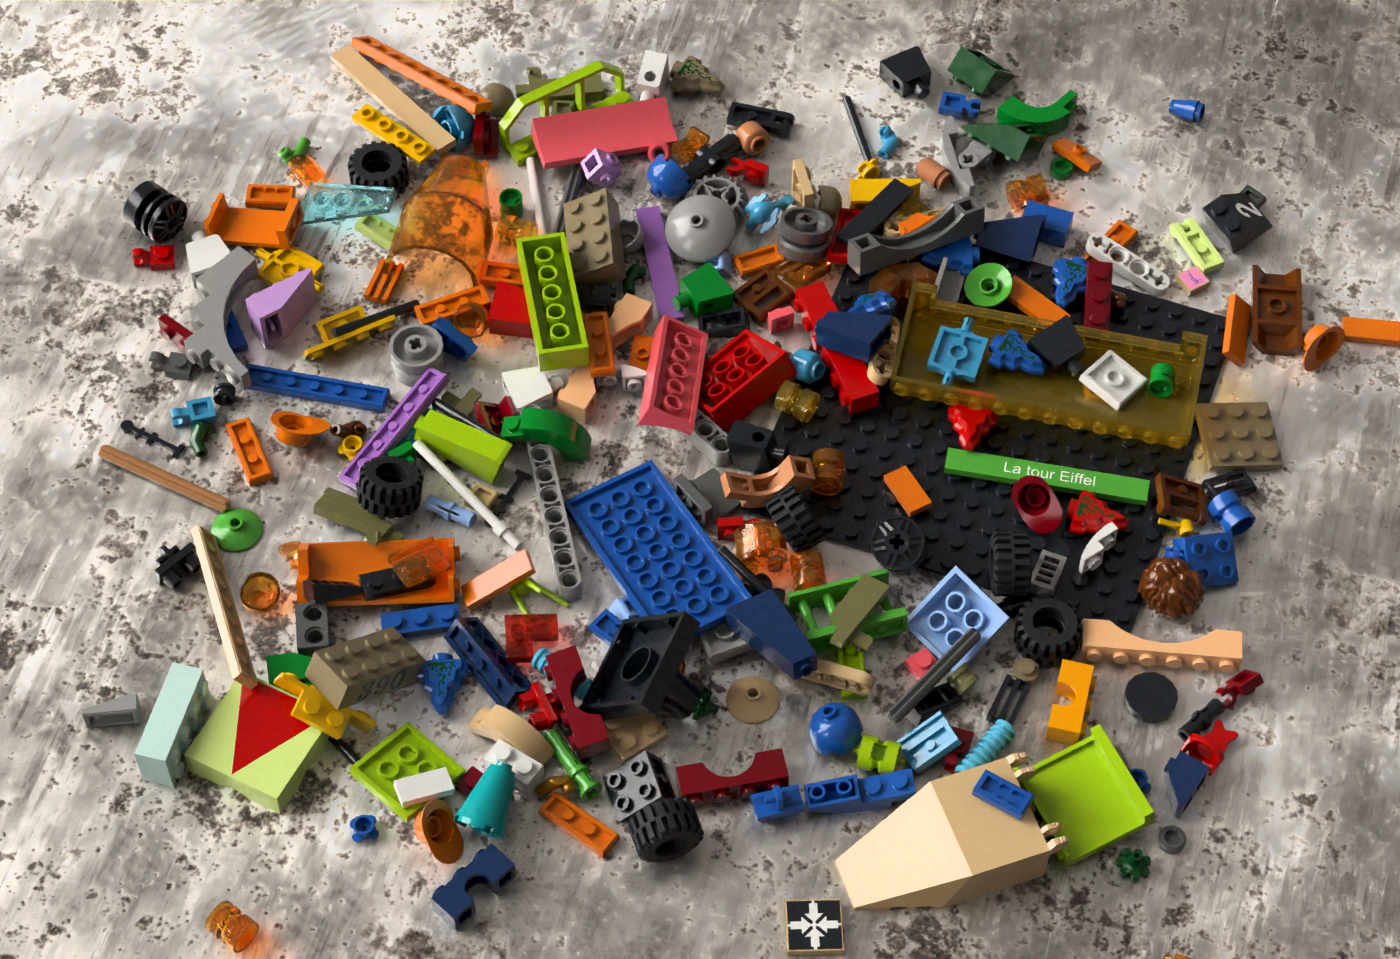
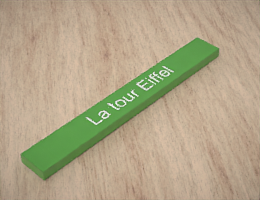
(1058, 477)

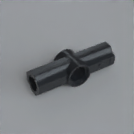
(712, 158)

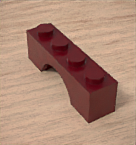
(587, 729)
(704, 787)

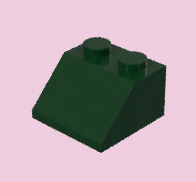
(978, 72)

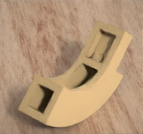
(512, 729)

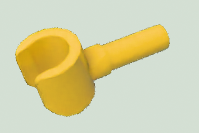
(1184, 526)

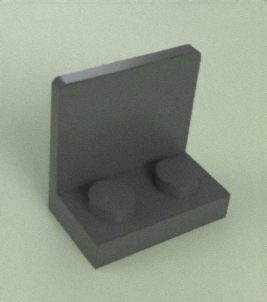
(705, 497)

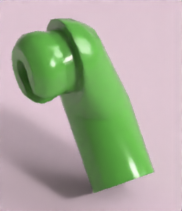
(300, 150)

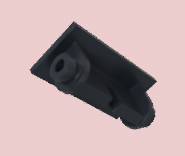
(601, 298)

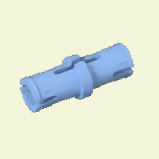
(435, 505)

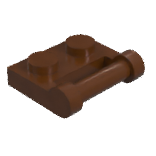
(758, 290)
(1181, 492)

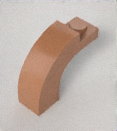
(756, 489)

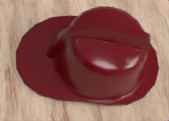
(1037, 504)

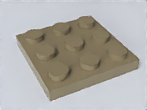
(1238, 436)

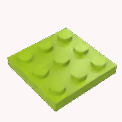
(401, 756)

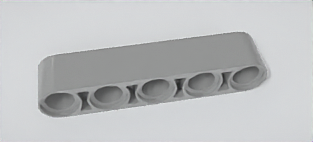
(711, 444)

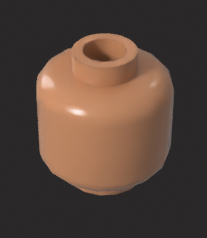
(753, 138)

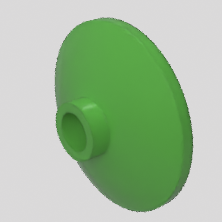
(988, 276)
(239, 537)

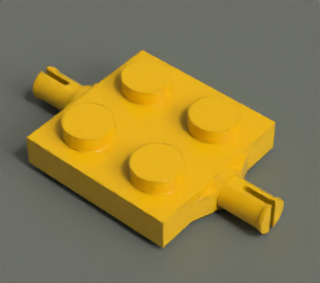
(286, 263)

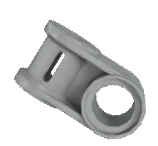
(976, 158)

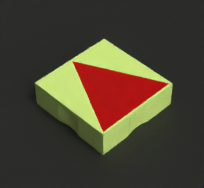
(256, 745)

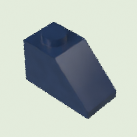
(1183, 781)

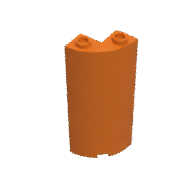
(352, 558)

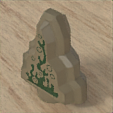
(694, 77)

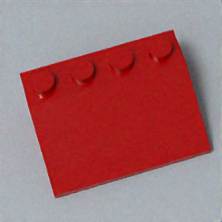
(742, 378)

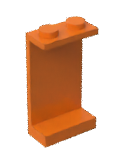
(254, 226)

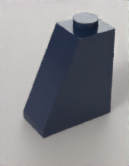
(1012, 236)
(854, 333)

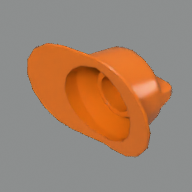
(1321, 344)
(296, 428)
(438, 830)

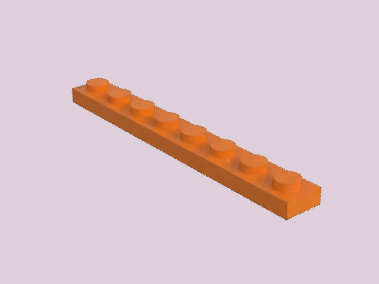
(422, 74)

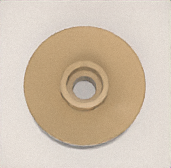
(752, 709)

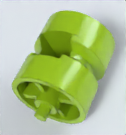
(878, 755)

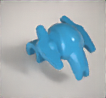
(766, 212)

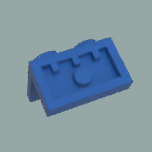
(1211, 556)

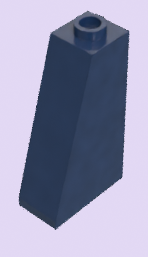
(773, 633)

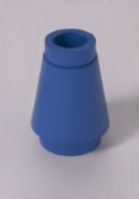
(1188, 109)

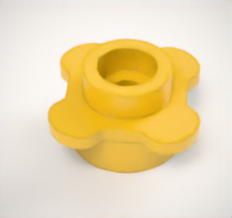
(869, 169)
(351, 442)

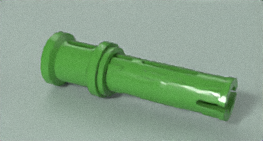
(579, 772)

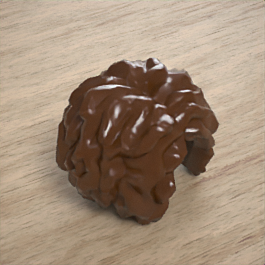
(1171, 588)

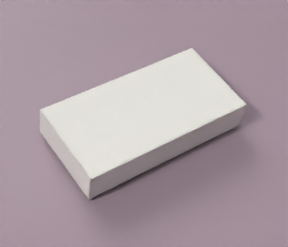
(424, 787)

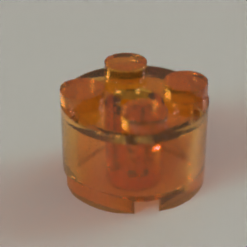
(761, 546)

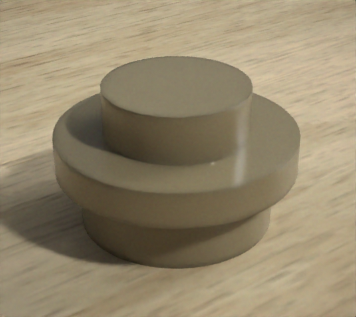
(1026, 670)

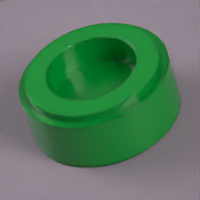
(1061, 169)

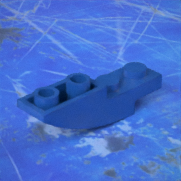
(857, 795)

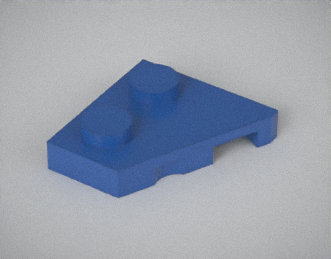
(454, 341)

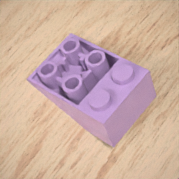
(281, 307)

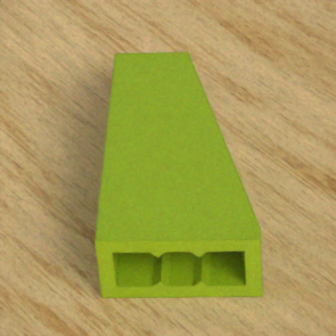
(463, 445)

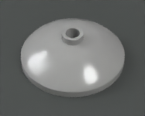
(702, 240)

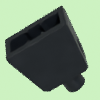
(907, 73)
(1060, 347)
(754, 447)

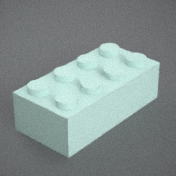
(173, 724)

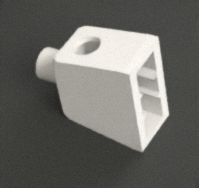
(653, 84)
(204, 253)
(530, 387)

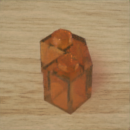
(899, 278)

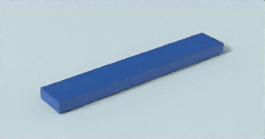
(318, 388)

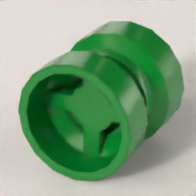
(511, 202)
(1162, 380)

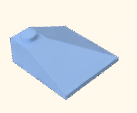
(953, 609)

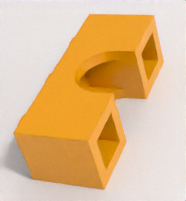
(1067, 721)

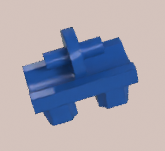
(777, 803)

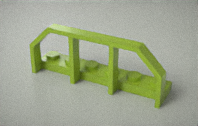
(525, 147)

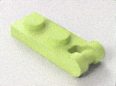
(1197, 245)

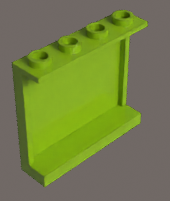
(1089, 795)

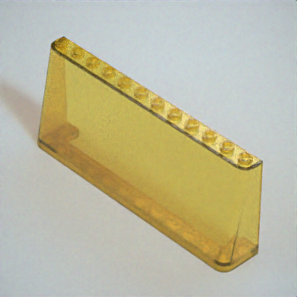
(1050, 396)

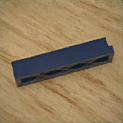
(486, 662)

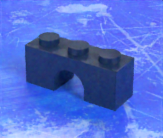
(487, 869)

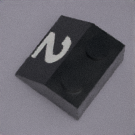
(1235, 220)

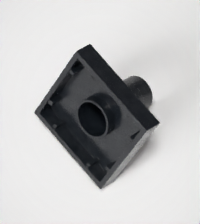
(643, 670)

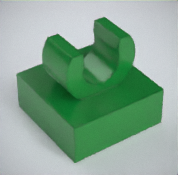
(405, 451)

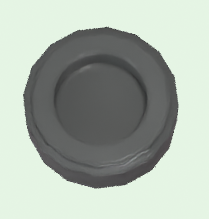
(1171, 839)

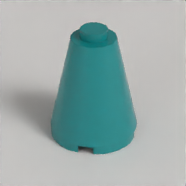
(489, 802)

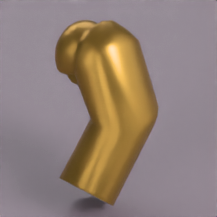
(556, 782)

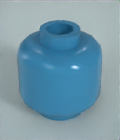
(808, 365)

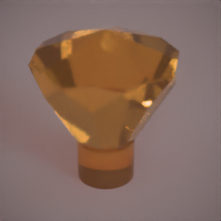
(289, 552)

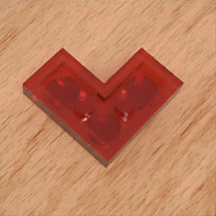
(523, 630)

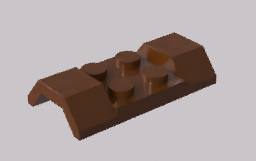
(1276, 312)

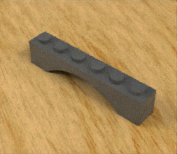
(956, 222)

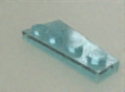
(339, 201)

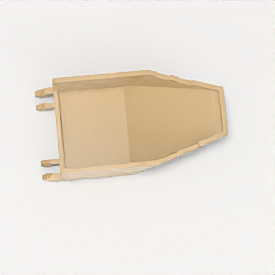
(948, 846)

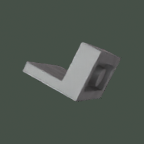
(949, 283)

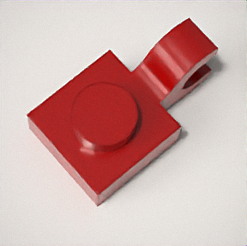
(753, 171)
(158, 258)
(727, 525)

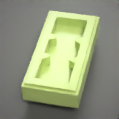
(376, 229)

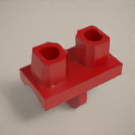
(544, 705)

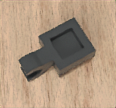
(175, 365)

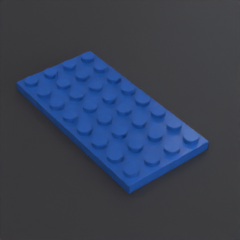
(655, 547)

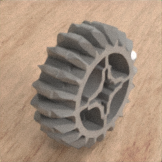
(723, 189)

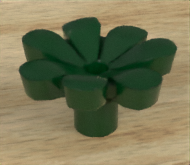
(705, 705)
(1133, 864)

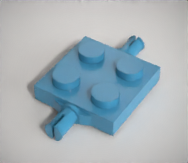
(957, 353)

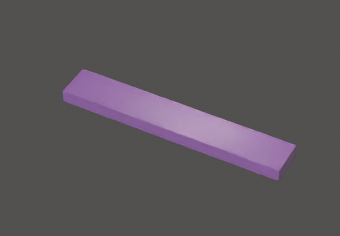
(659, 262)
(397, 423)

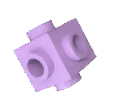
(601, 167)

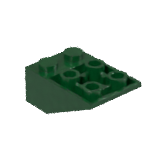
(1015, 140)

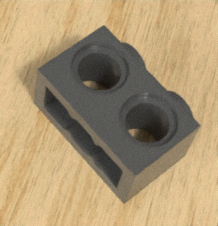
(311, 631)

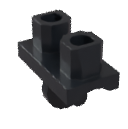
(172, 561)

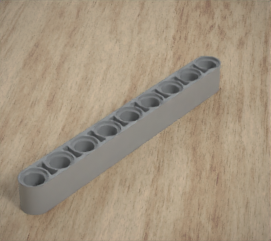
(554, 512)

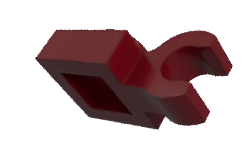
(1241, 684)
(960, 751)

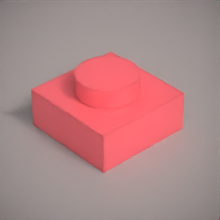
(780, 319)
(920, 663)

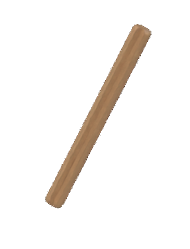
(164, 478)

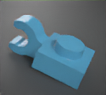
(196, 411)

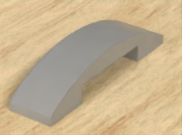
(961, 178)

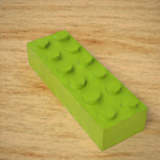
(552, 302)

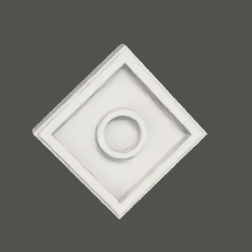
(1113, 379)

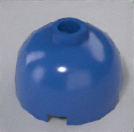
(667, 179)
(835, 729)

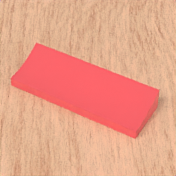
(613, 129)
(673, 376)

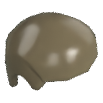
(500, 96)
(830, 201)

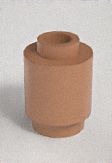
(933, 173)

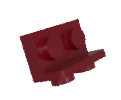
(486, 136)

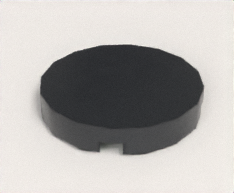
(1150, 696)

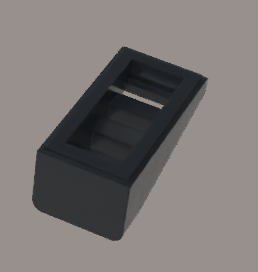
(725, 330)
(324, 591)
(921, 713)

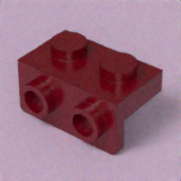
(493, 414)

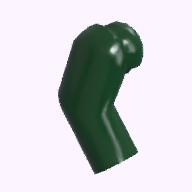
(632, 273)
(198, 432)

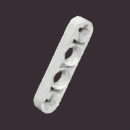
(1125, 267)

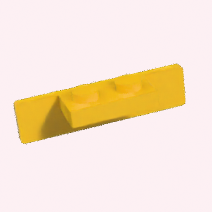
(392, 132)
(329, 342)
(318, 711)

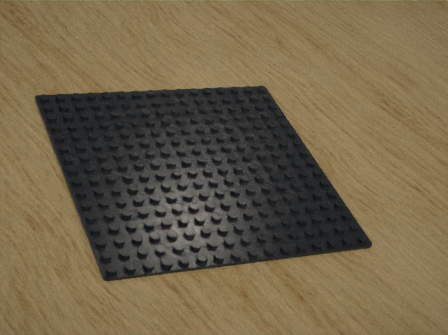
(971, 509)

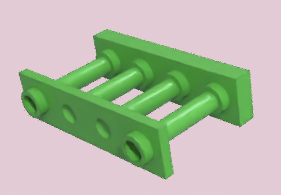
(879, 625)

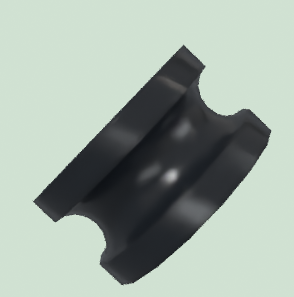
(224, 394)

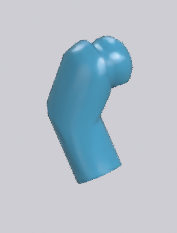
(889, 141)

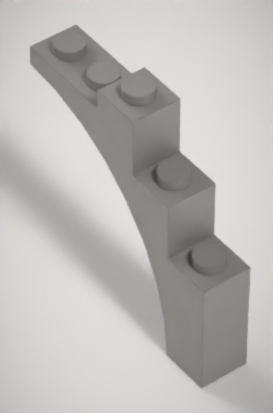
(218, 292)

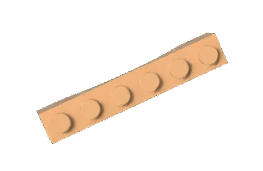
(628, 318)
(1107, 642)

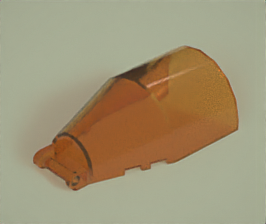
(449, 215)

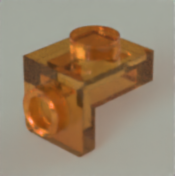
(687, 147)
(305, 170)

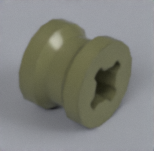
(962, 679)

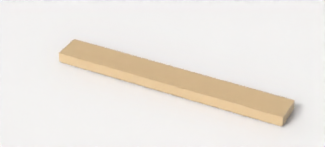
(393, 99)
(224, 607)

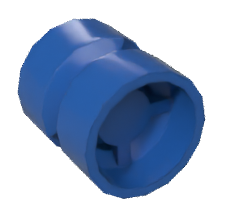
(1230, 513)

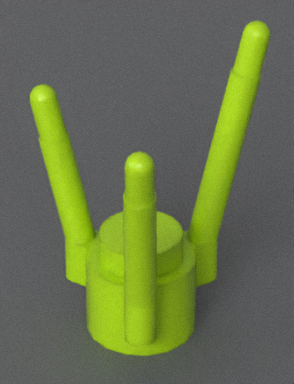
(526, 586)

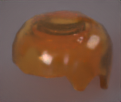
(472, 319)
(259, 592)

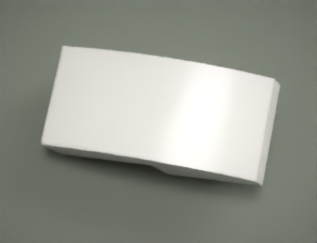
(629, 376)
(1094, 551)

